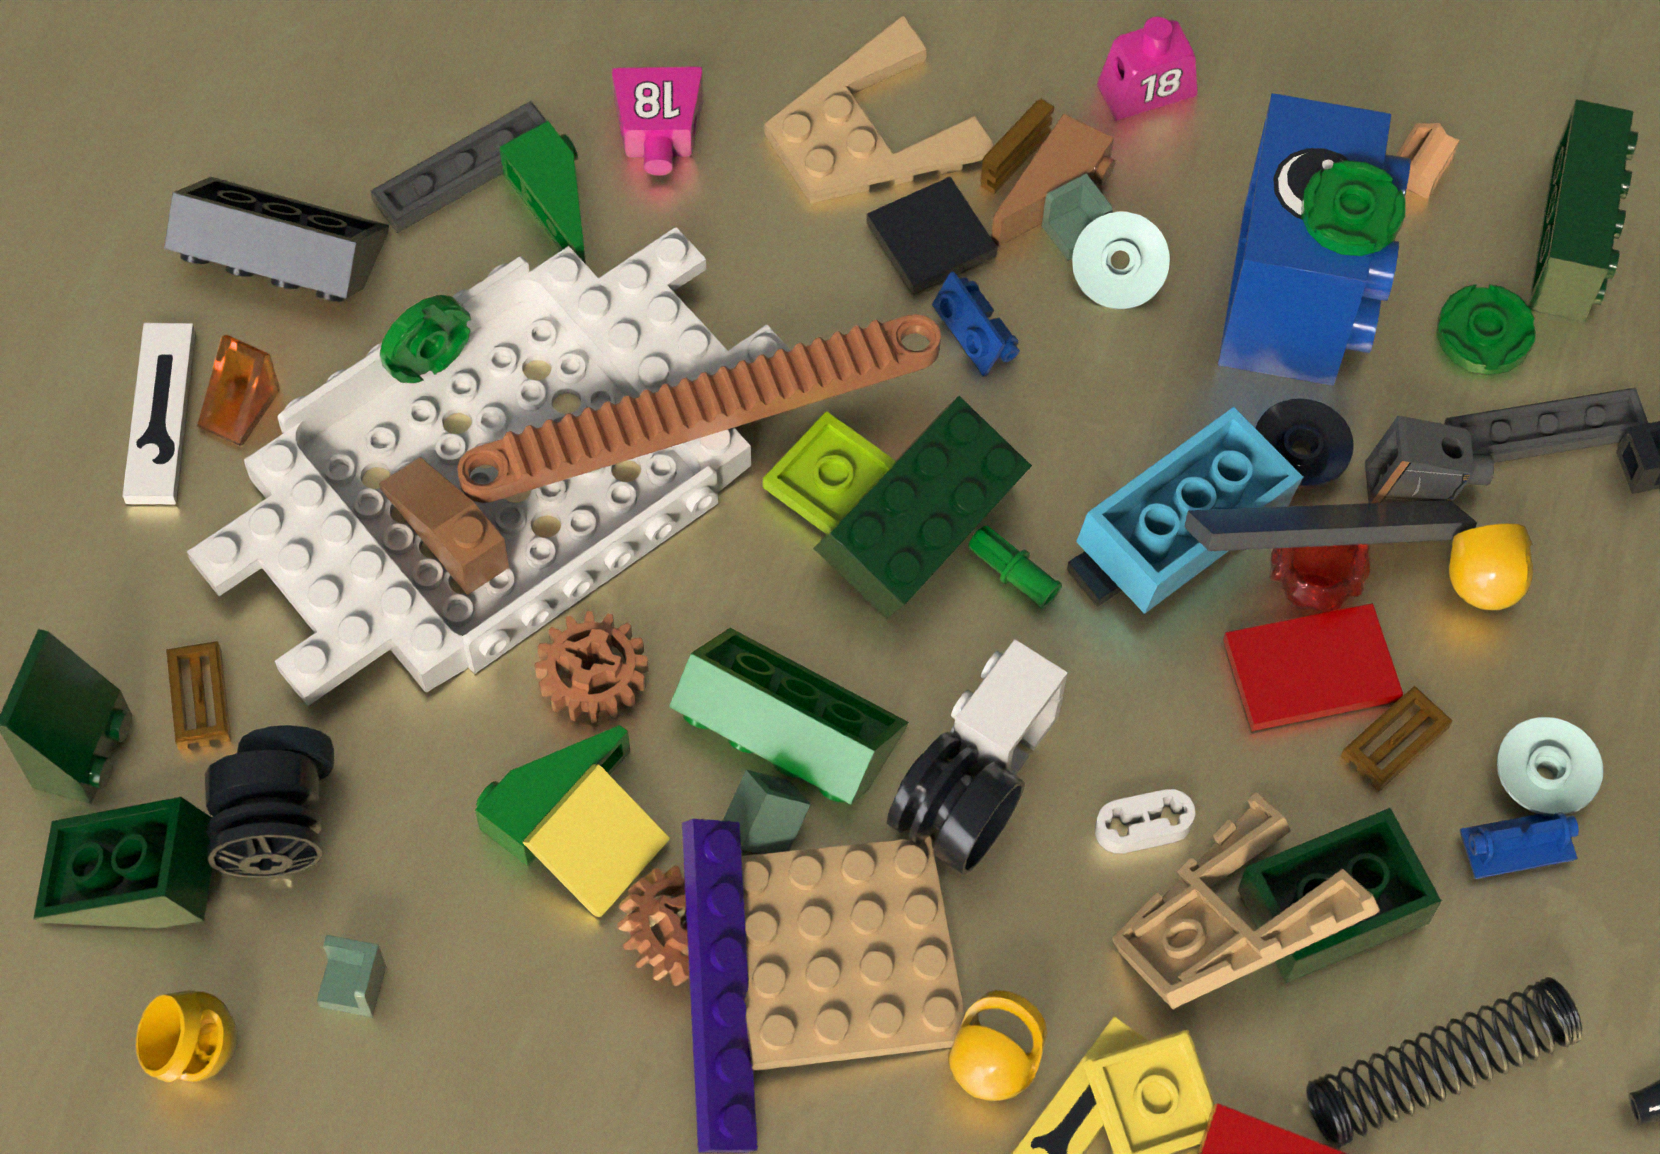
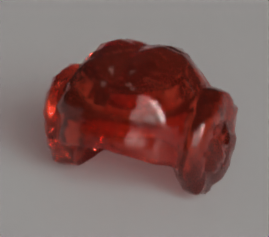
(1321, 575)

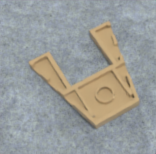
(835, 146)
(1198, 943)

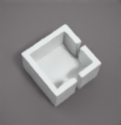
(1010, 706)

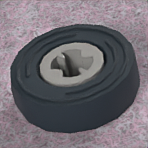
(294, 739)

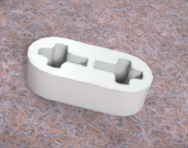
(1143, 809)

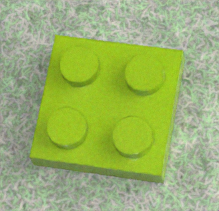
(826, 472)

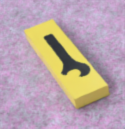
(1073, 1116)

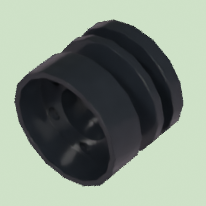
(946, 797)
(263, 814)

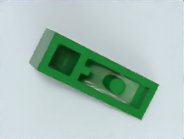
(544, 176)
(528, 793)

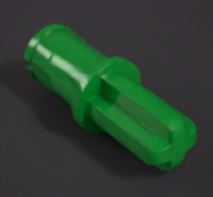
(1014, 566)

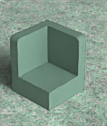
(1071, 210)
(768, 812)
(351, 976)

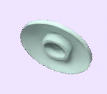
(1146, 265)
(1553, 746)

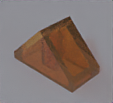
(238, 391)

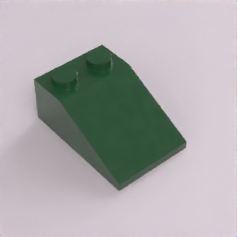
(63, 721)
(127, 867)

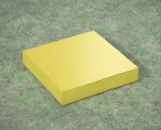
(596, 840)
(1152, 1096)

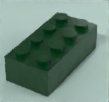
(1583, 211)
(922, 507)

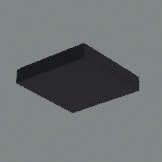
(931, 235)

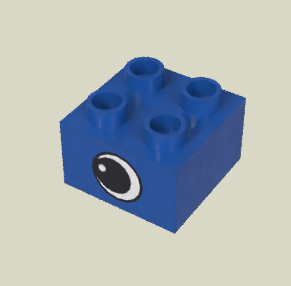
(1290, 297)

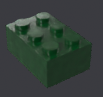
(1370, 852)

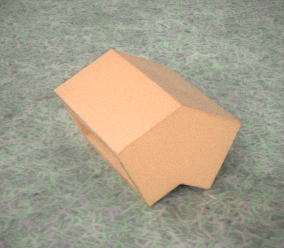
(1430, 156)

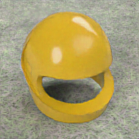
(1492, 565)
(185, 1036)
(990, 1062)

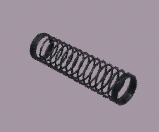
(1330, 1105)

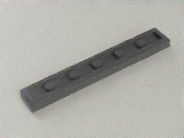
(1327, 525)

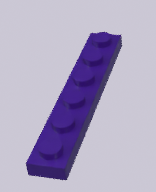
(718, 986)

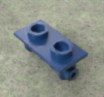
(966, 314)
(1520, 844)

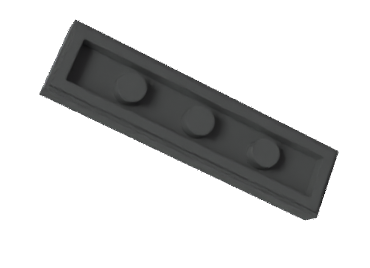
(452, 170)
(1553, 425)

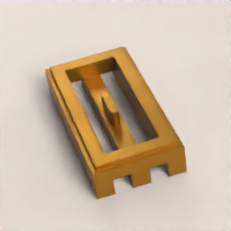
(1016, 146)
(203, 733)
(1368, 765)

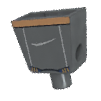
(1424, 463)

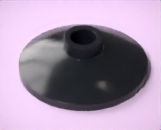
(1315, 429)

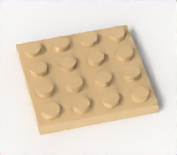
(847, 954)

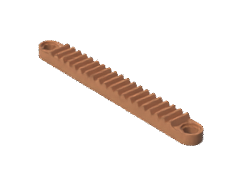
(698, 407)

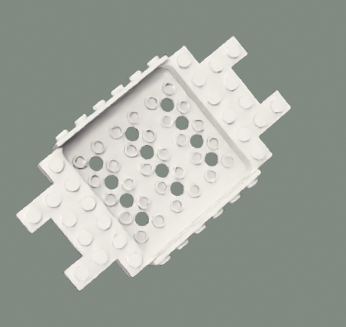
(363, 574)

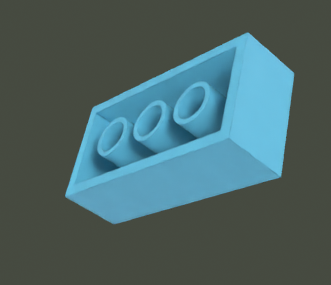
(1141, 529)

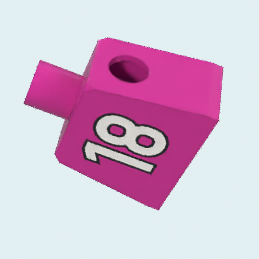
(1148, 69)
(658, 113)

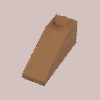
(1064, 156)
(448, 524)

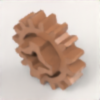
(596, 674)
(658, 925)

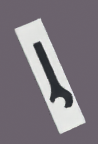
(159, 413)

